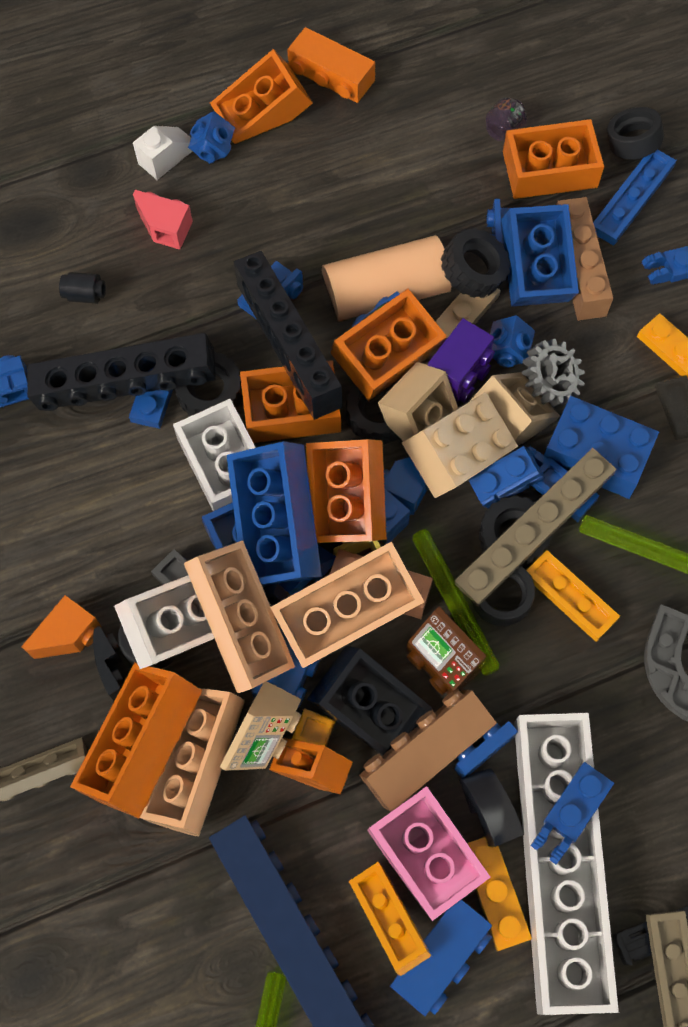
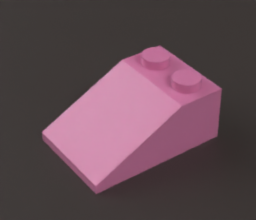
(428, 853)

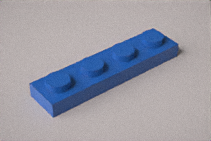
(633, 196)

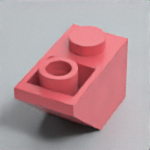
(164, 218)

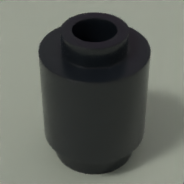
(82, 287)

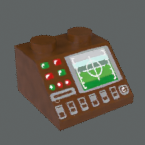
(445, 653)

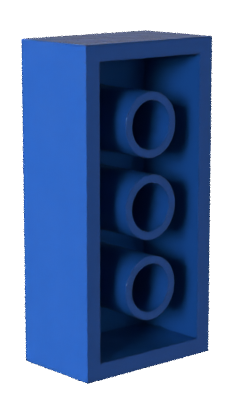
(275, 512)

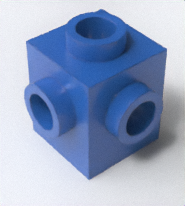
(211, 137)
(511, 340)

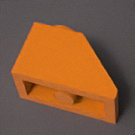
(63, 631)
(313, 765)

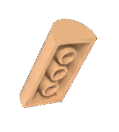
(364, 280)
(347, 604)
(239, 616)
(193, 768)

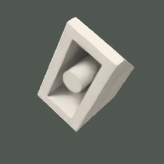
(161, 149)

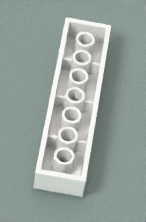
(566, 899)

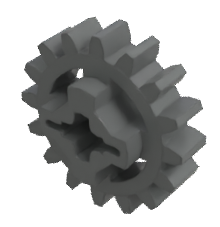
(553, 372)

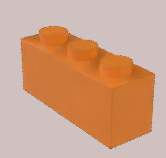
(331, 65)

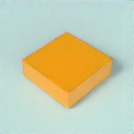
(313, 728)

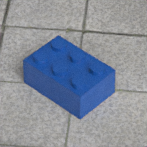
(540, 255)
(611, 435)

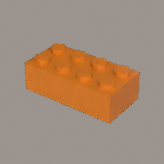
(137, 739)

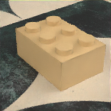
(460, 445)

